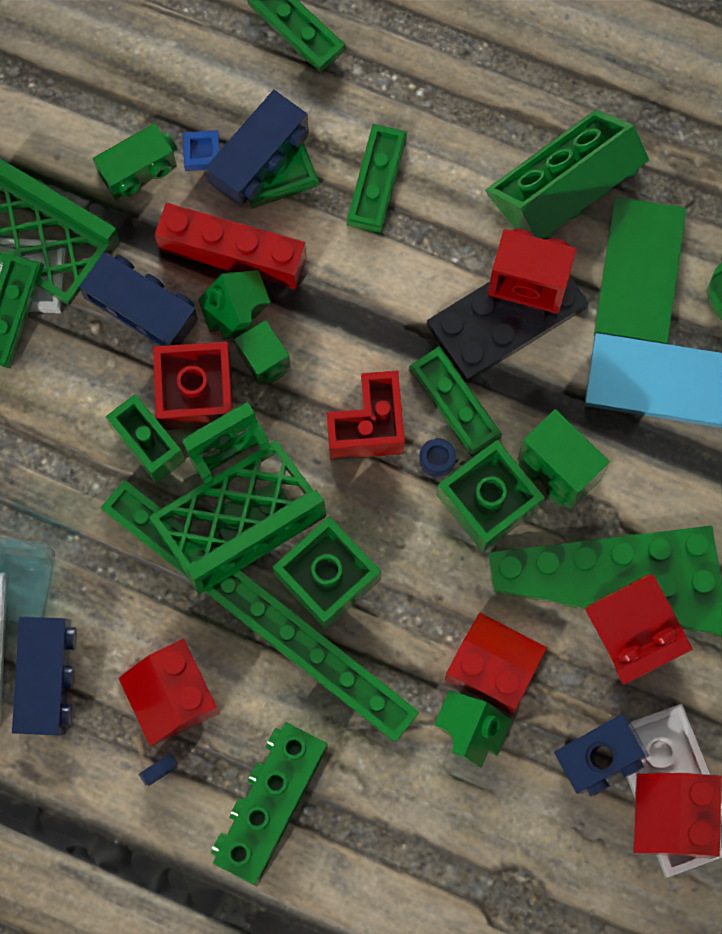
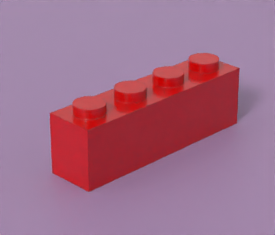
(230, 245)

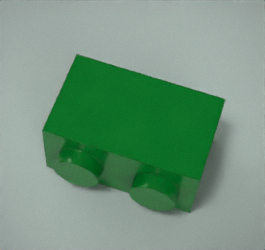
(145, 438)

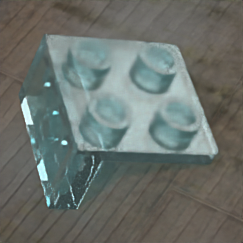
(29, 577)

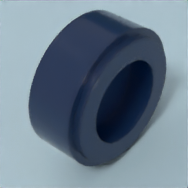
(437, 457)
(158, 770)

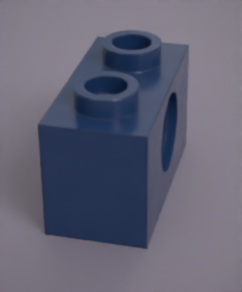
(579, 755)

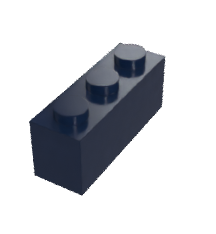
(258, 148)
(139, 301)
(43, 676)

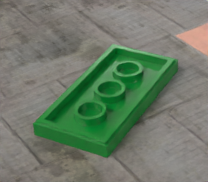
(640, 270)

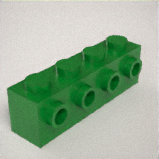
(270, 803)

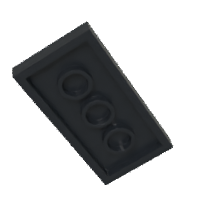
(487, 329)

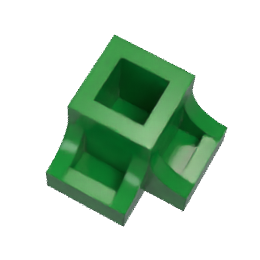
(233, 302)
(474, 726)

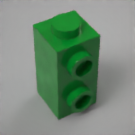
(136, 161)

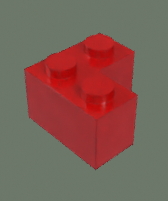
(375, 428)

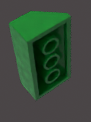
(569, 174)

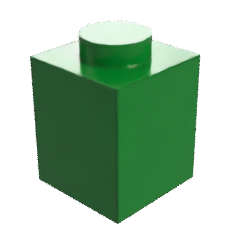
(263, 353)

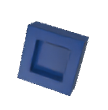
(199, 149)

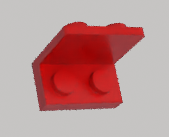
(638, 628)

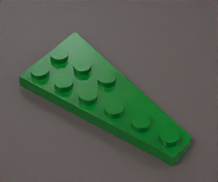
(591, 569)

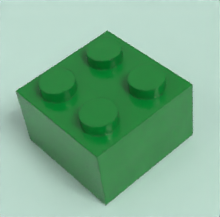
(562, 460)
(490, 496)
(327, 573)

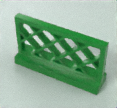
(59, 212)
(248, 544)

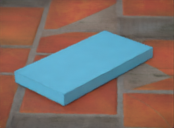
(655, 380)

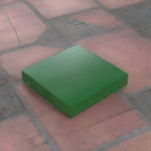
(293, 177)

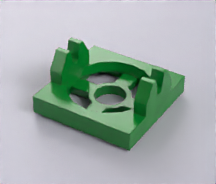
(226, 446)

